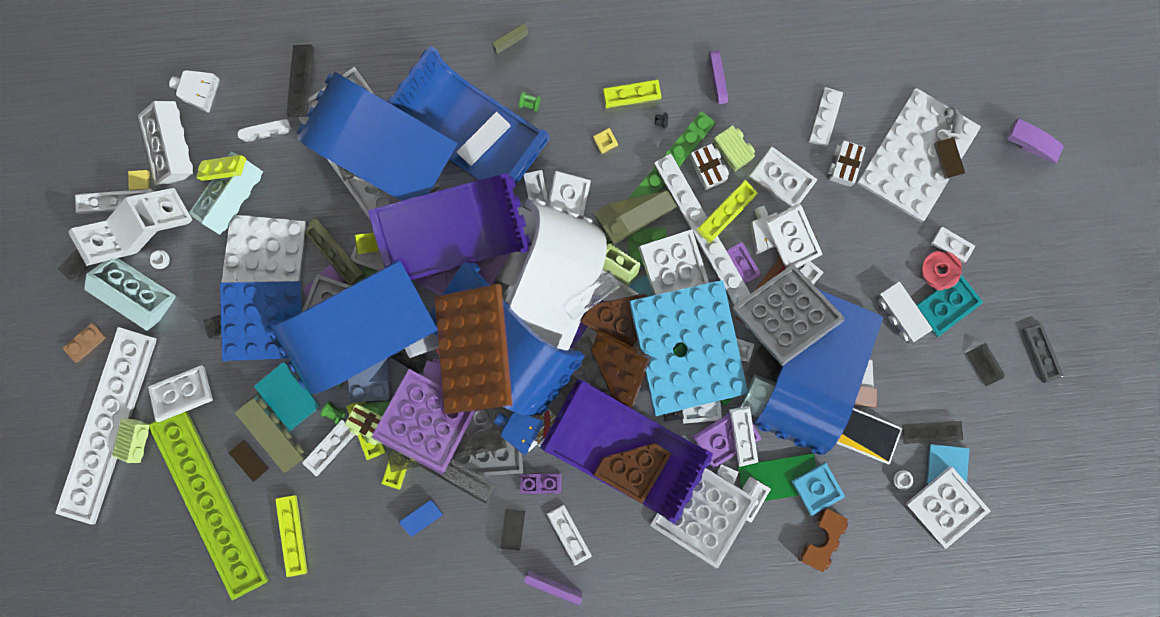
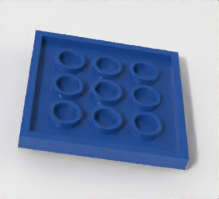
(247, 316)

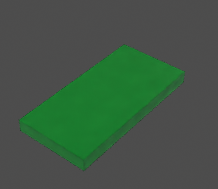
(778, 474)

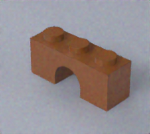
(833, 526)

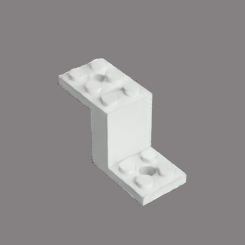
(130, 226)

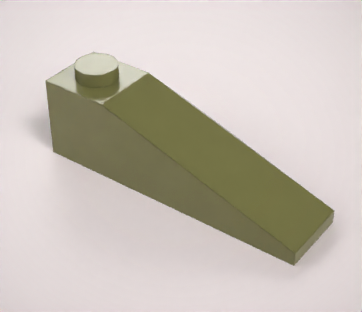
(630, 215)

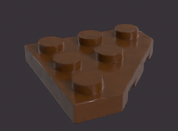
(613, 318)
(621, 367)
(633, 470)

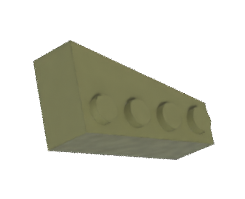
(270, 432)

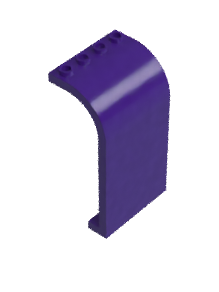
(451, 227)
(599, 426)

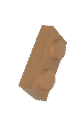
(84, 342)

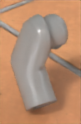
(956, 119)

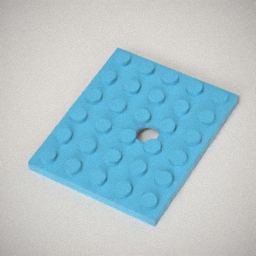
(712, 363)

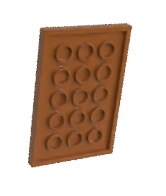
(473, 350)

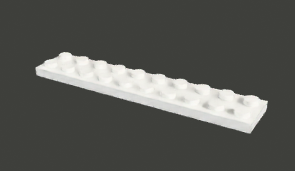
(112, 402)

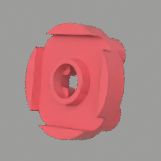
(952, 272)

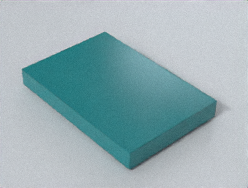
(949, 306)
(286, 396)

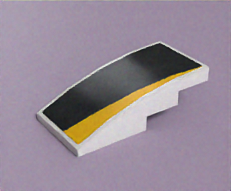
(870, 436)

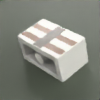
(847, 163)
(709, 167)

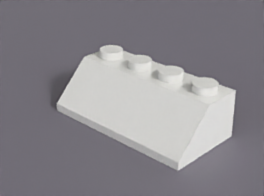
(165, 142)

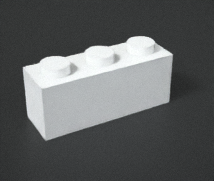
(903, 313)

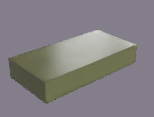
(510, 38)

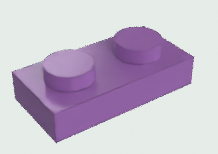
(743, 263)

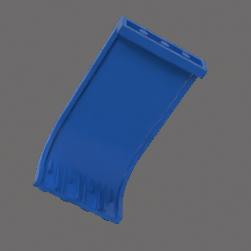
(459, 109)
(375, 139)
(353, 329)
(534, 365)
(822, 382)

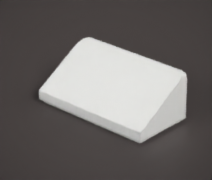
(757, 491)

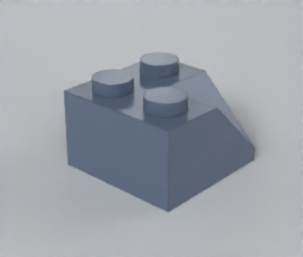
(372, 383)

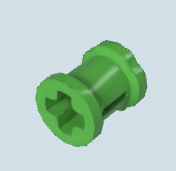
(523, 103)
(333, 412)

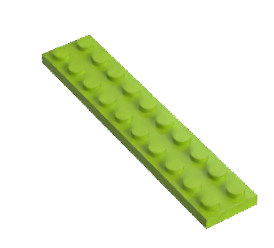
(209, 504)

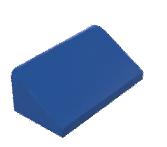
(421, 518)

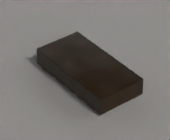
(949, 158)
(249, 461)

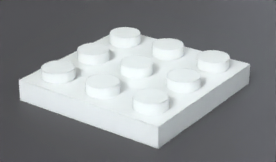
(673, 263)
(948, 507)

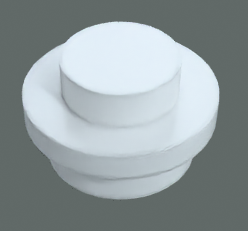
(159, 259)
(903, 480)

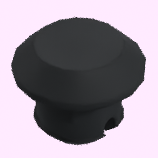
(661, 120)

